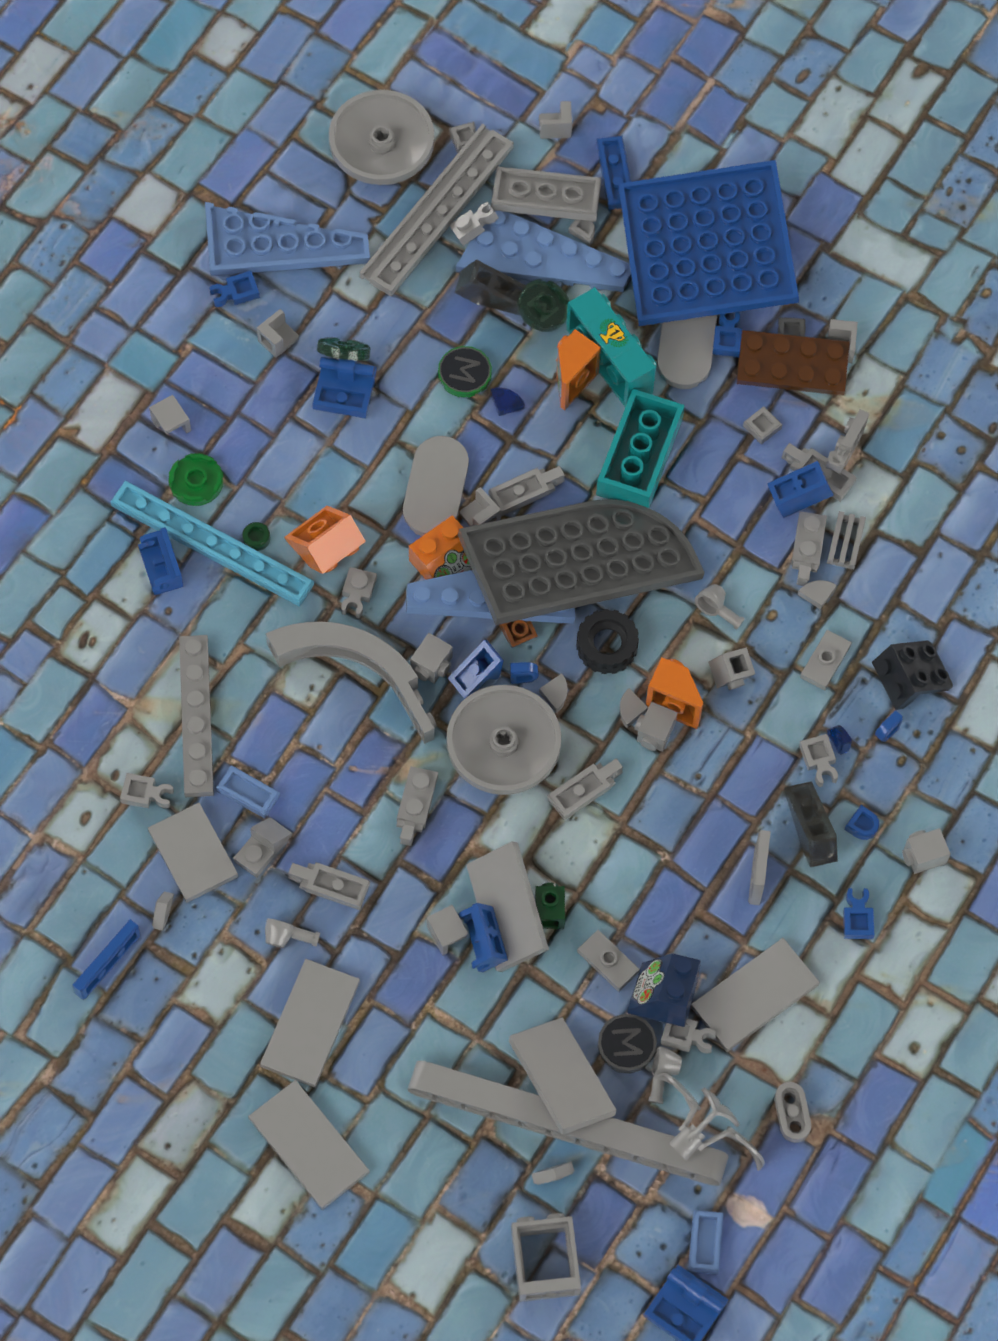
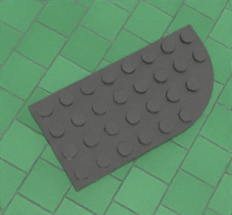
(575, 557)

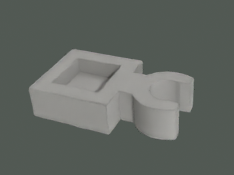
(470, 225)
(358, 588)
(819, 756)
(141, 790)
(684, 1037)

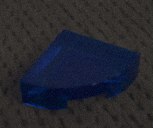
(506, 401)
(840, 739)

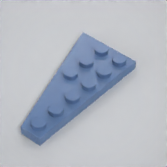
(273, 243)
(536, 253)
(461, 597)

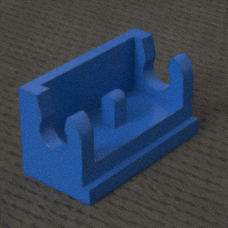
(800, 489)
(160, 562)
(484, 936)

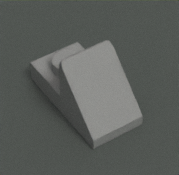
(264, 844)

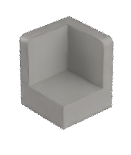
(557, 124)
(844, 331)
(276, 334)
(169, 415)
(481, 510)
(446, 928)

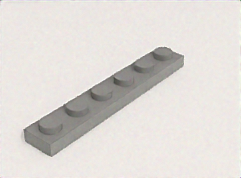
(196, 716)

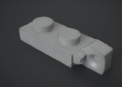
(847, 444)
(839, 483)
(525, 489)
(808, 545)
(584, 788)
(416, 803)
(331, 884)

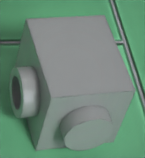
(432, 659)
(732, 668)
(655, 727)
(925, 850)

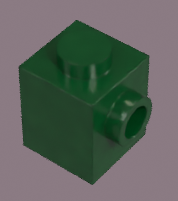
(551, 905)

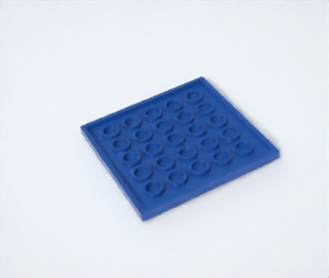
(708, 243)

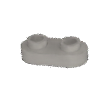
(792, 1113)

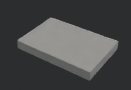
(193, 852)

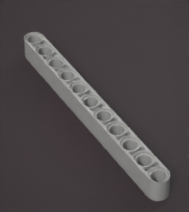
(530, 1113)

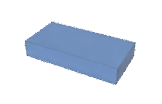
(248, 791)
(705, 1242)

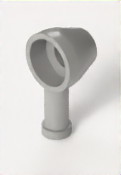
(711, 603)
(279, 933)
(664, 1062)

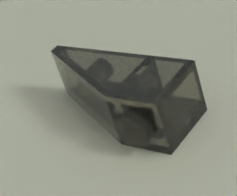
(489, 287)
(812, 824)

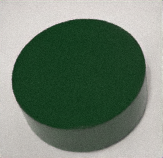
(256, 536)

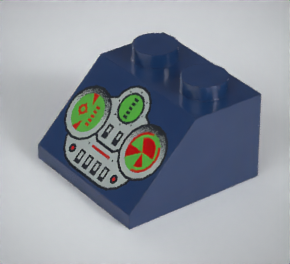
(665, 989)

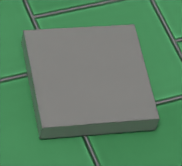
(759, 867)

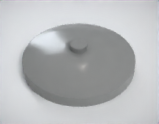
(381, 137)
(503, 739)

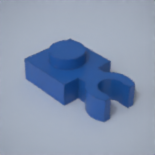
(239, 288)
(727, 337)
(857, 919)

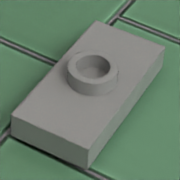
(825, 660)
(608, 960)

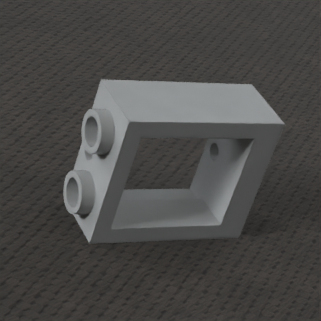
(546, 1288)

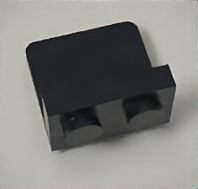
(911, 671)

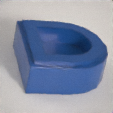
(523, 672)
(889, 726)
(863, 824)

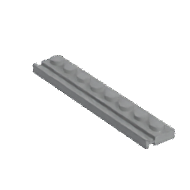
(436, 210)

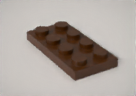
(793, 362)

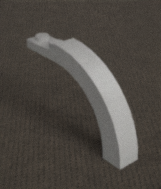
(351, 643)

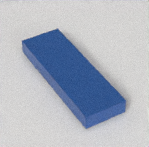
(613, 168)
(106, 960)

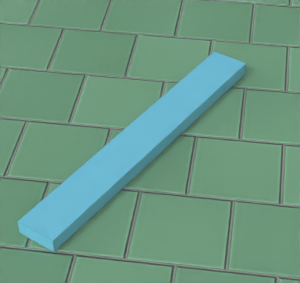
(212, 543)

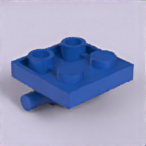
(344, 387)
(685, 1306)

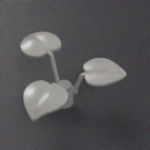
(690, 1138)

